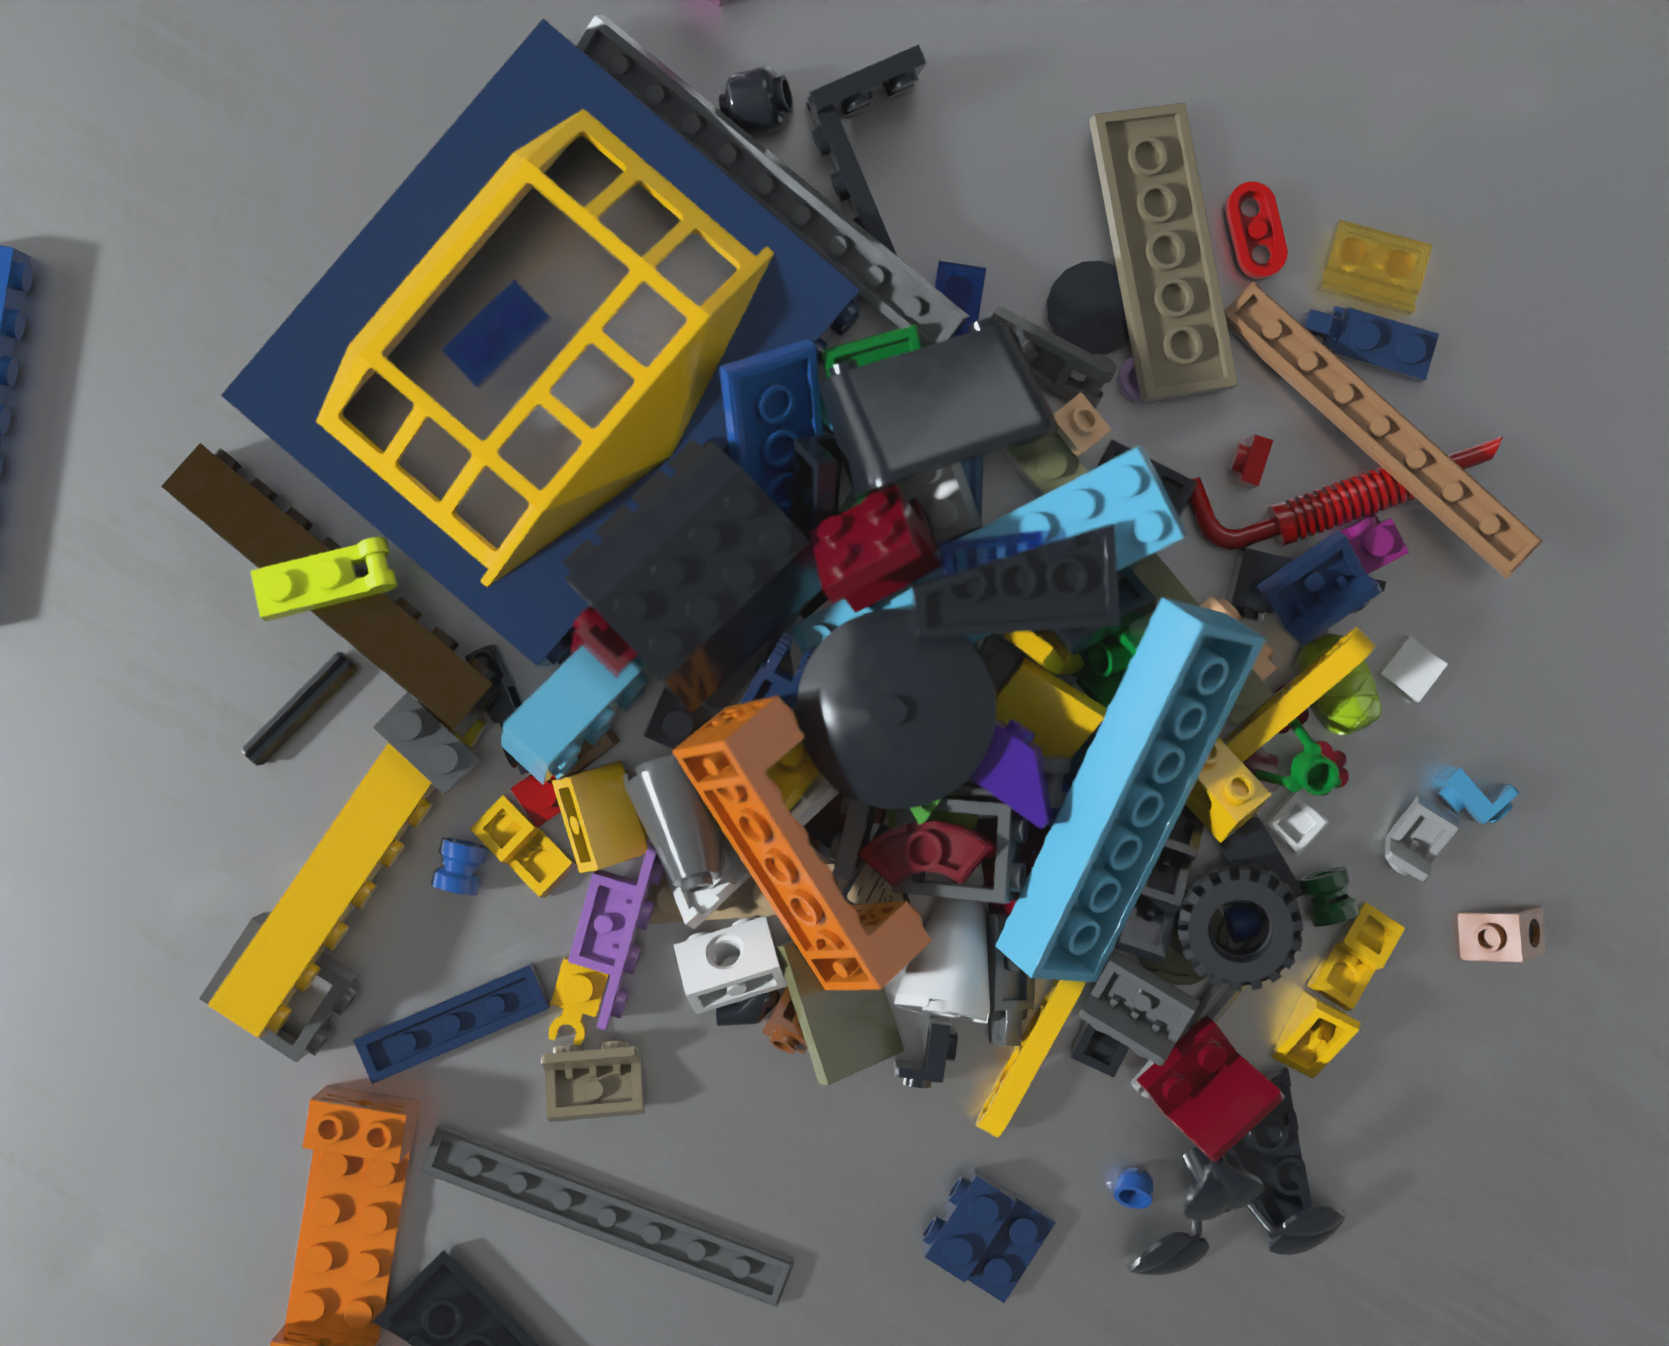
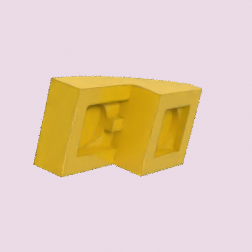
(1046, 650)
(523, 846)
(1355, 955)

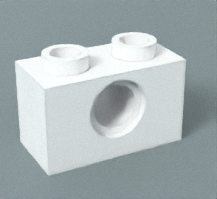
(754, 973)

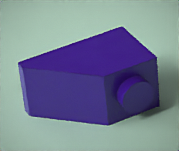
(1016, 772)

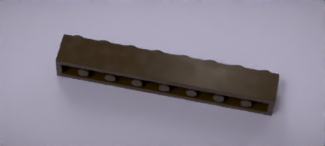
(373, 624)

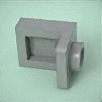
(1419, 838)

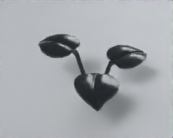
(1218, 1190)

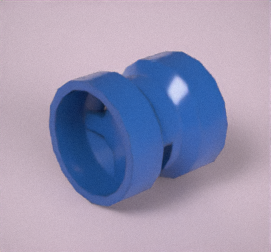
(460, 862)

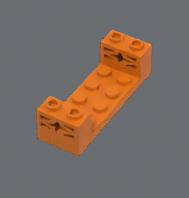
(840, 941)
(349, 1216)

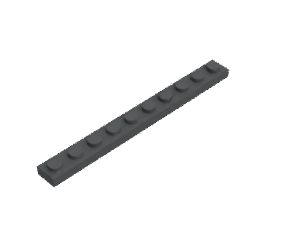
(819, 223)

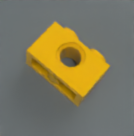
(1225, 793)

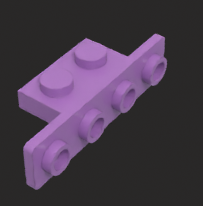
(609, 926)

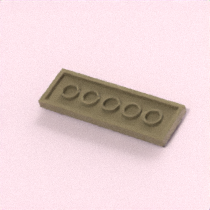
(1163, 251)

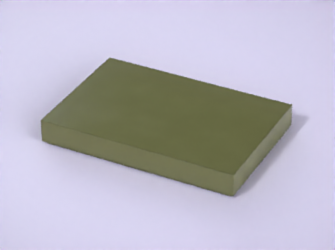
(840, 1027)

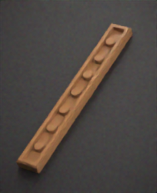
(1381, 431)

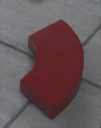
(926, 847)

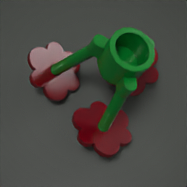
(1314, 770)

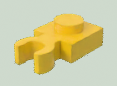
(578, 993)

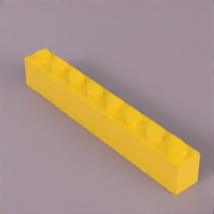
(327, 890)

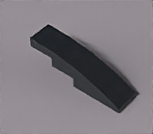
(1153, 916)

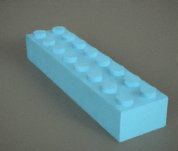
(1118, 492)
(1129, 791)

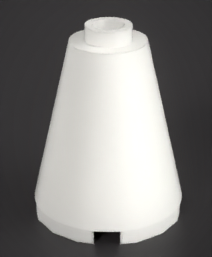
(953, 968)

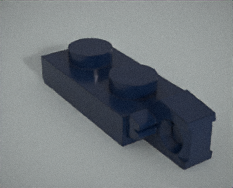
(1374, 341)

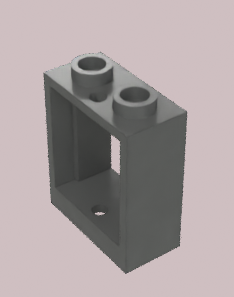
(1009, 872)
(336, 1000)

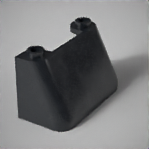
(934, 406)

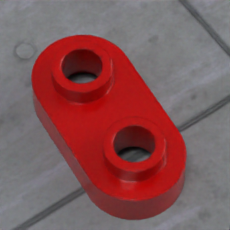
(1258, 231)

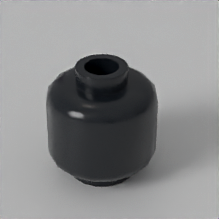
(757, 100)

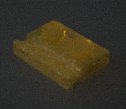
(1375, 267)

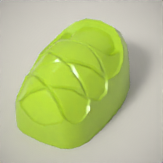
(1351, 701)

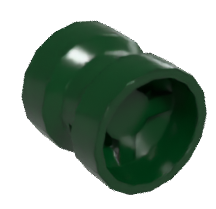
(1329, 896)

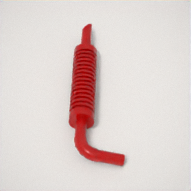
(1324, 507)

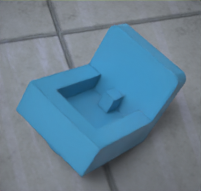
(1463, 795)

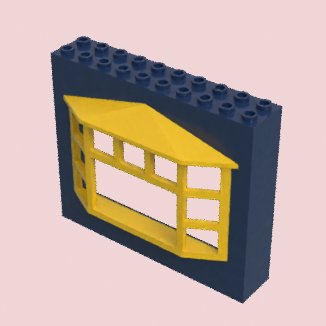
(425, 239)

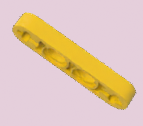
(1299, 694)
(1029, 1056)

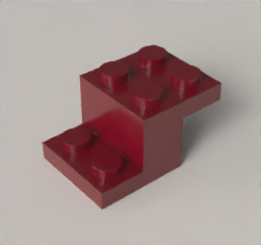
(874, 549)

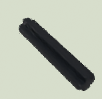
(299, 708)

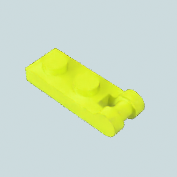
(322, 579)

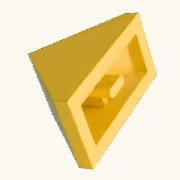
(1314, 1035)

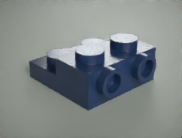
(986, 1234)

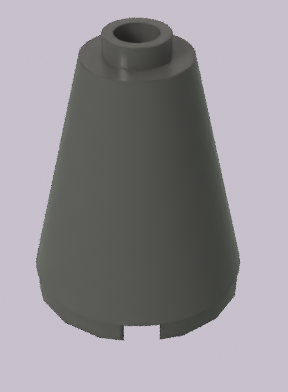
(676, 822)

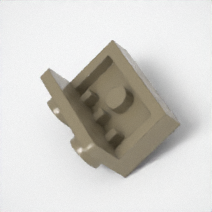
(593, 1081)

